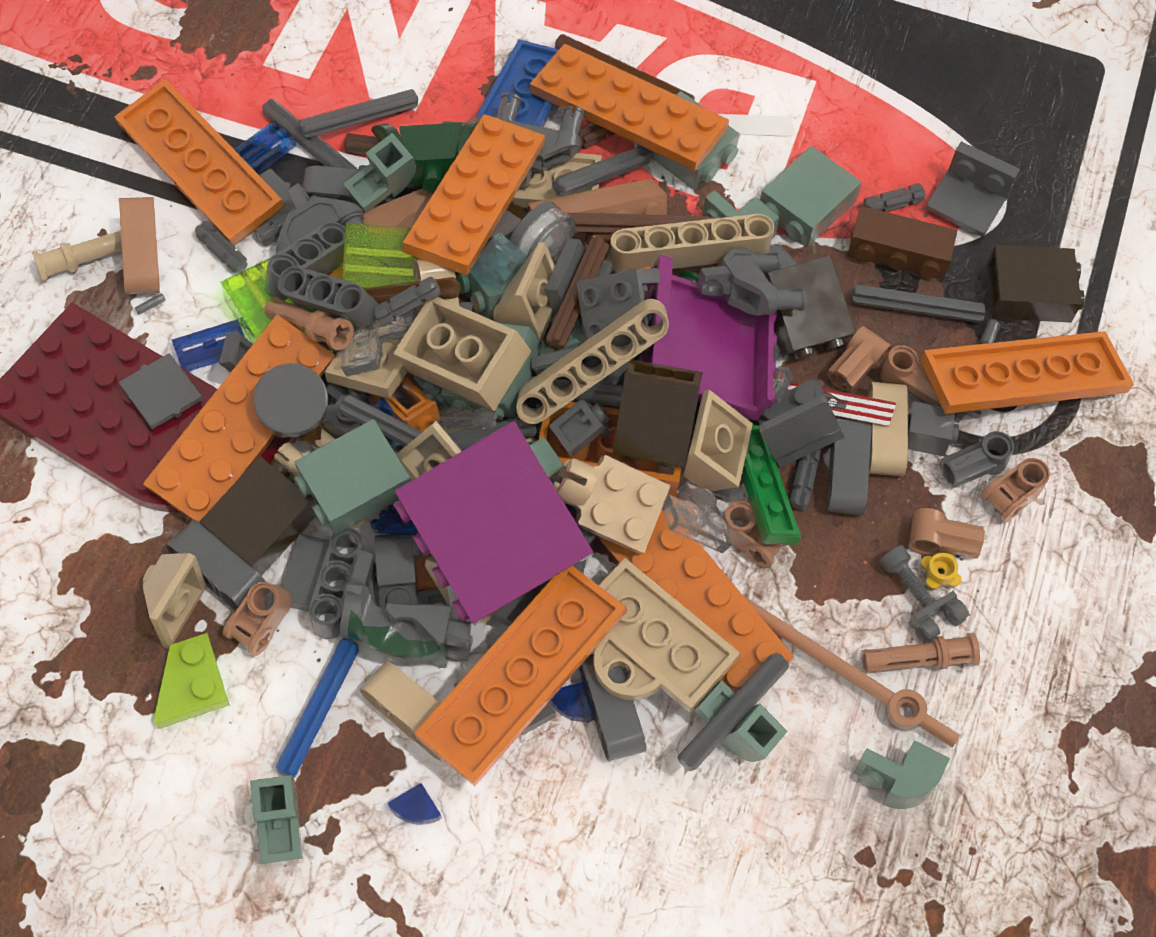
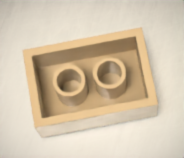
(462, 352)

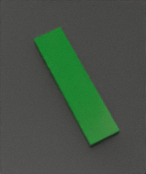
(768, 494)

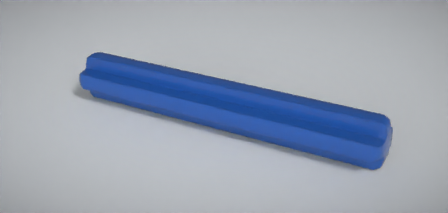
(317, 708)

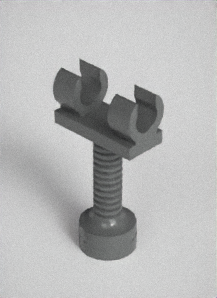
(925, 627)

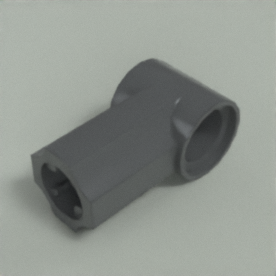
(977, 460)

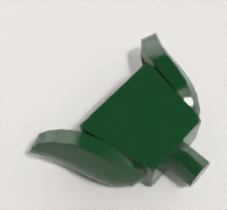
(431, 146)

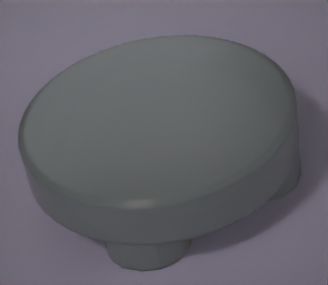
(290, 400)

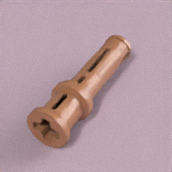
(318, 325)
(938, 652)

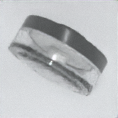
(544, 224)

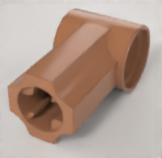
(862, 354)
(911, 373)
(935, 534)

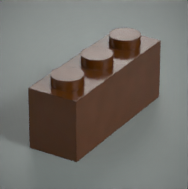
(902, 243)

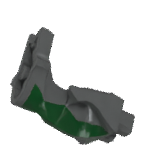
(401, 630)

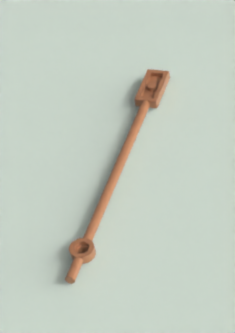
(892, 700)

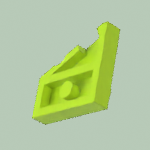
(189, 683)

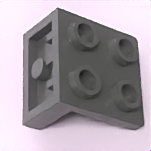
(973, 189)
(611, 296)

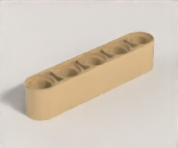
(689, 242)
(586, 377)

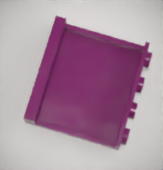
(714, 339)
(492, 523)

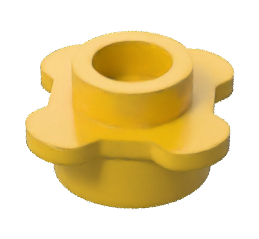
(941, 561)

